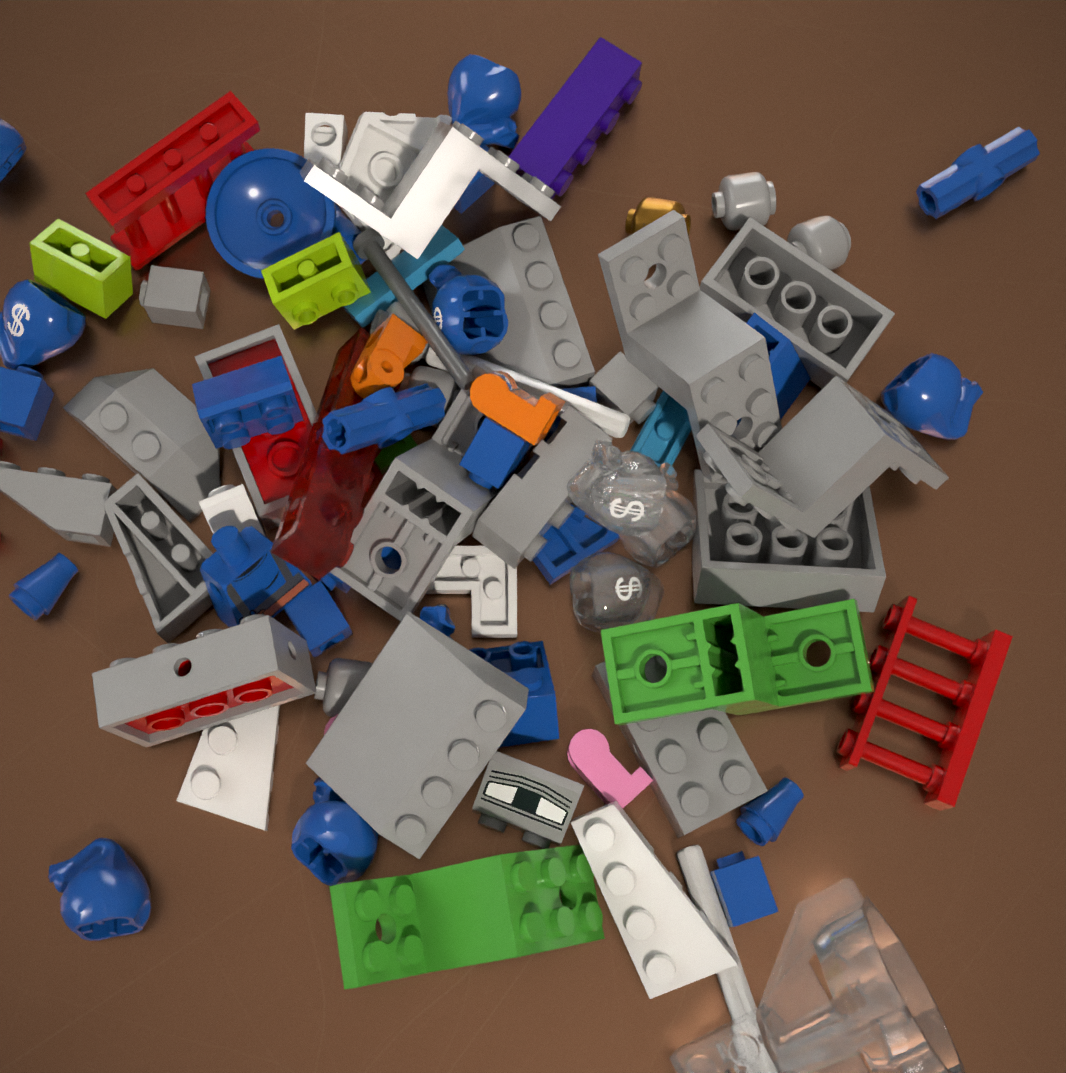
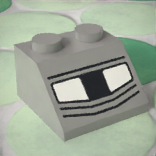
(526, 800)

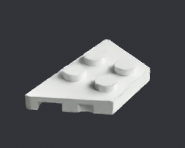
(382, 153)

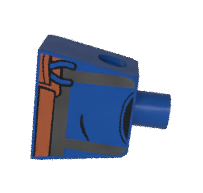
(247, 577)

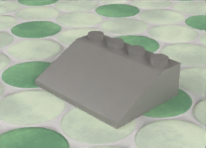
(542, 325)
(763, 564)
(417, 733)

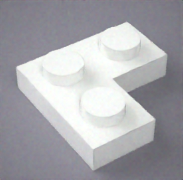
(491, 586)

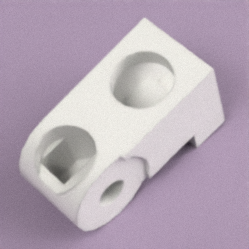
(325, 141)

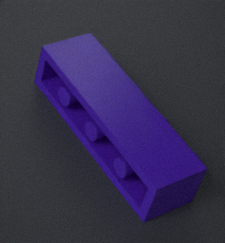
(578, 116)

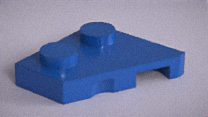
(571, 544)

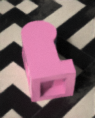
(601, 771)

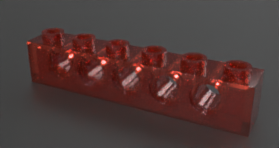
(328, 484)

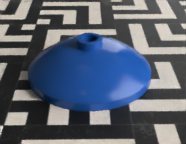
(248, 197)

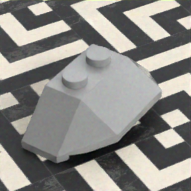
(153, 434)

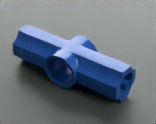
(977, 172)
(383, 418)

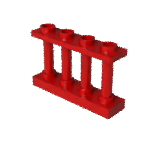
(168, 185)
(955, 737)

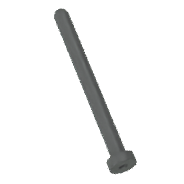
(370, 246)

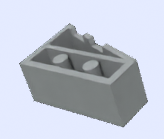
(538, 493)
(161, 555)

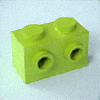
(81, 268)
(316, 281)

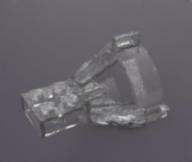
(874, 1007)

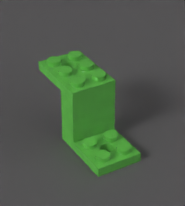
(735, 661)
(465, 914)

